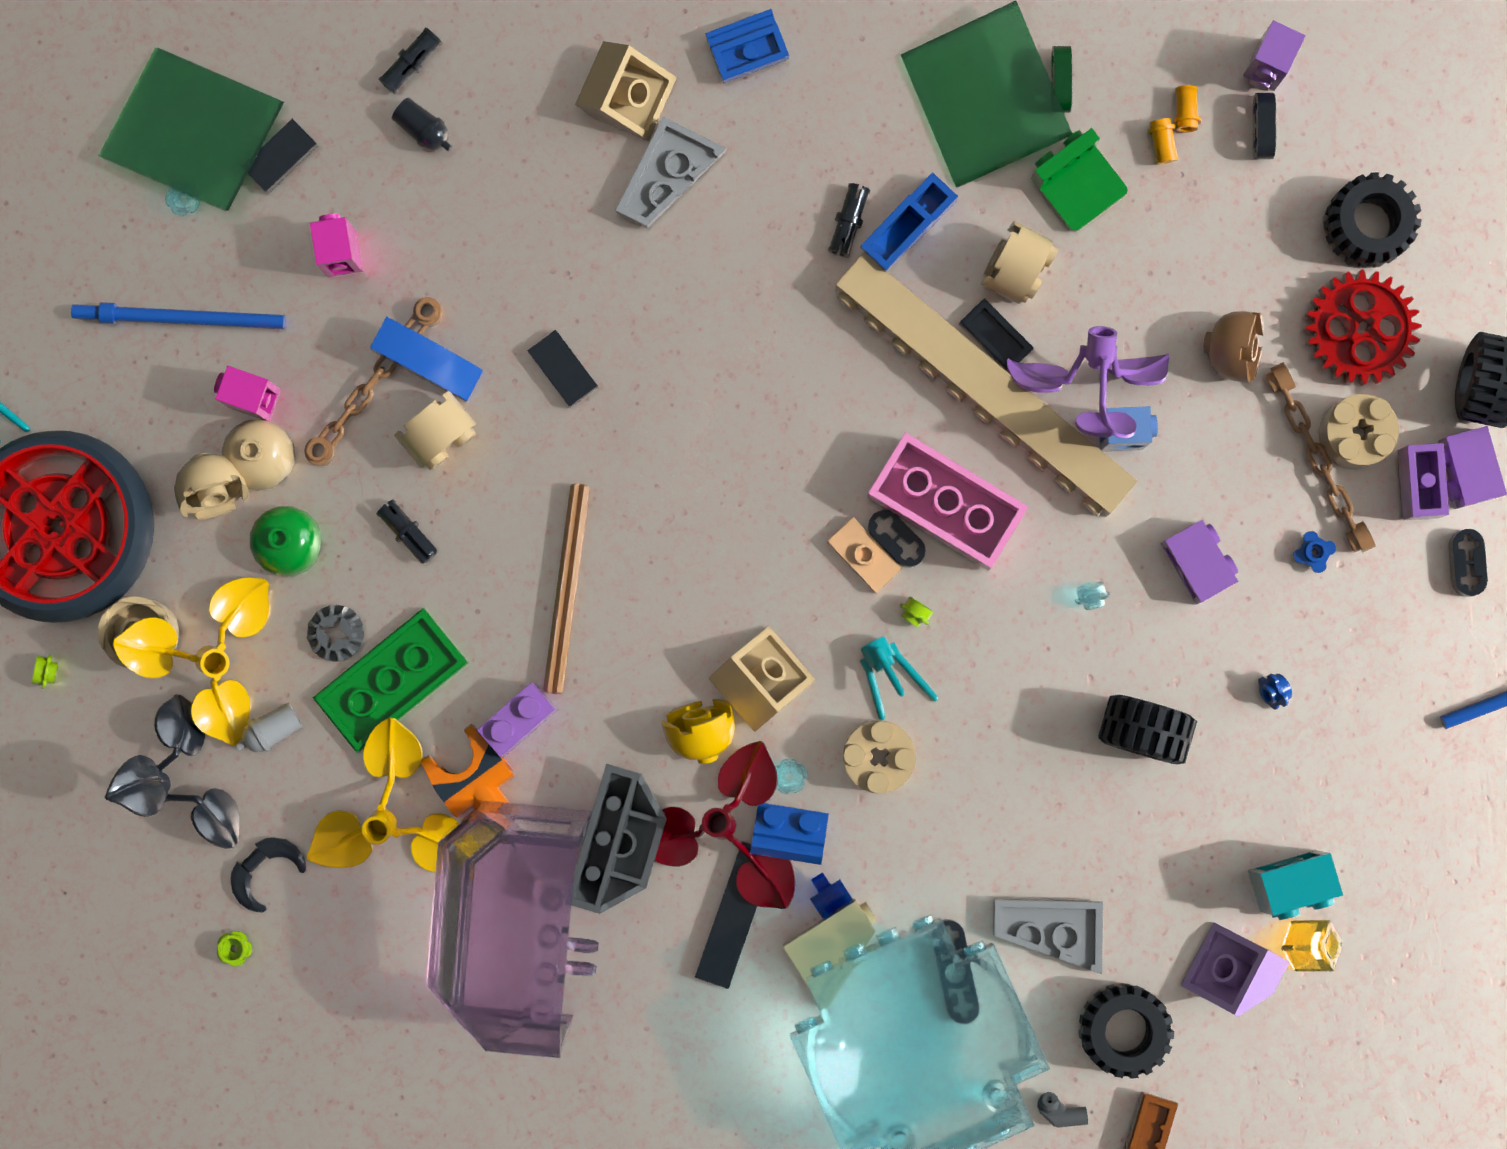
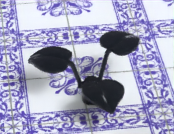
(144, 787)

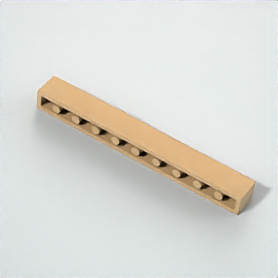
(985, 385)

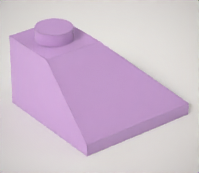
(1234, 971)

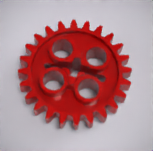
(1383, 304)

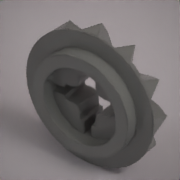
(341, 648)

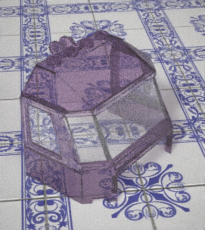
(507, 925)

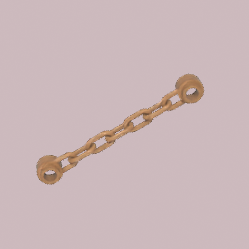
(350, 410)
(1359, 536)

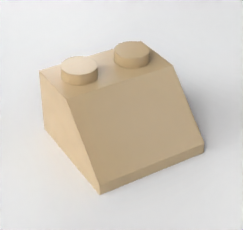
(626, 90)
(761, 678)

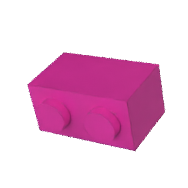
(335, 245)
(246, 393)

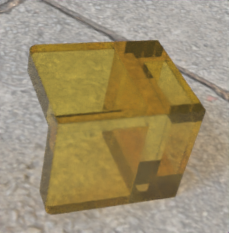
(1312, 945)

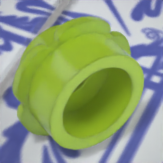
(916, 612)
(44, 671)
(224, 950)

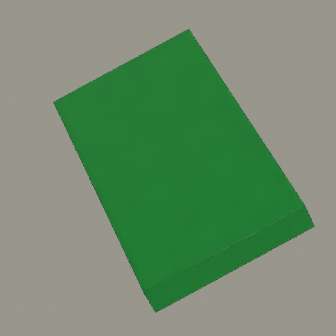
(390, 678)

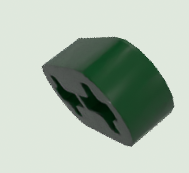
(1062, 75)

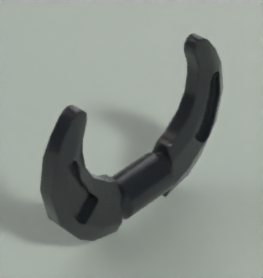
(241, 875)

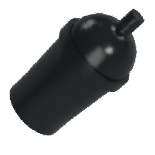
(421, 125)

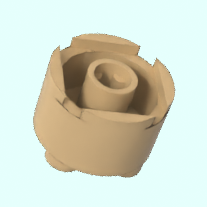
(1018, 263)
(1371, 415)
(435, 431)
(124, 614)
(877, 777)

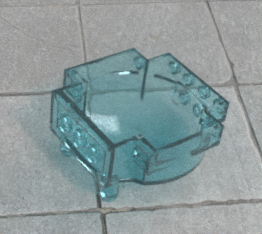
(918, 1044)

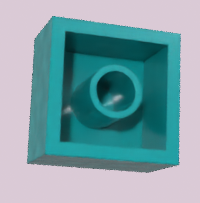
(1296, 883)

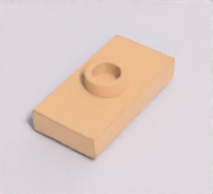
(864, 555)

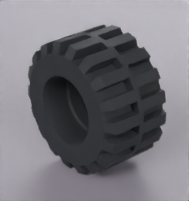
(1395, 203)
(1483, 381)
(1147, 729)
(1148, 1052)

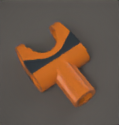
(475, 784)

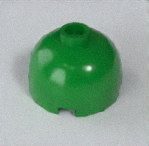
(285, 541)

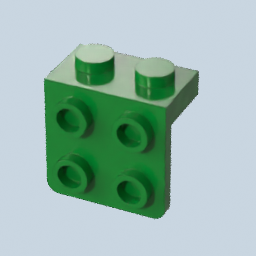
(1078, 180)

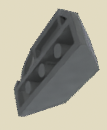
(618, 842)

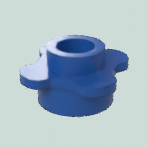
(1305, 556)
(1275, 690)

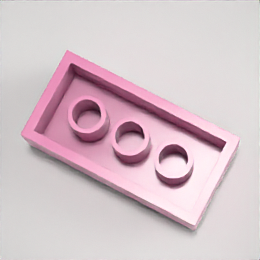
(947, 501)

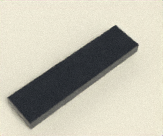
(727, 932)

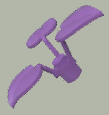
(1101, 355)

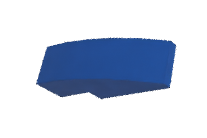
(909, 222)
(426, 359)

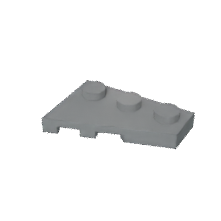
(666, 171)
(1054, 927)

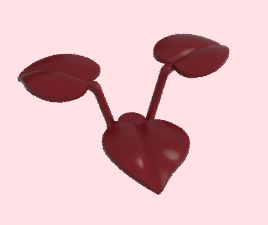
(746, 777)

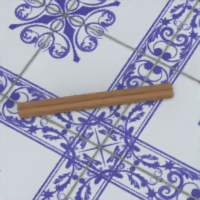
(566, 588)

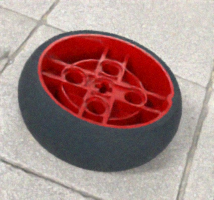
(58, 559)

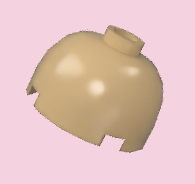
(260, 453)
(209, 486)

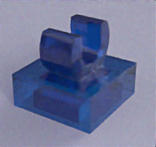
(830, 896)

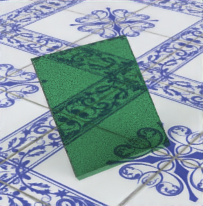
(986, 94)
(191, 129)

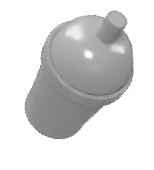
(269, 729)

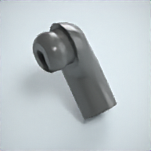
(1058, 1114)

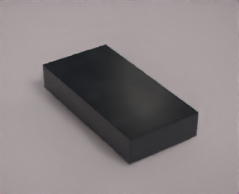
(281, 156)
(995, 334)
(562, 368)

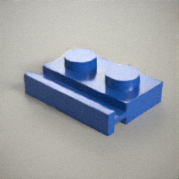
(747, 46)
(789, 833)

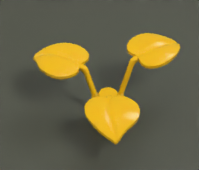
(150, 644)
(339, 835)

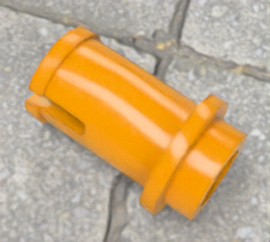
(1186, 109)
(1163, 140)

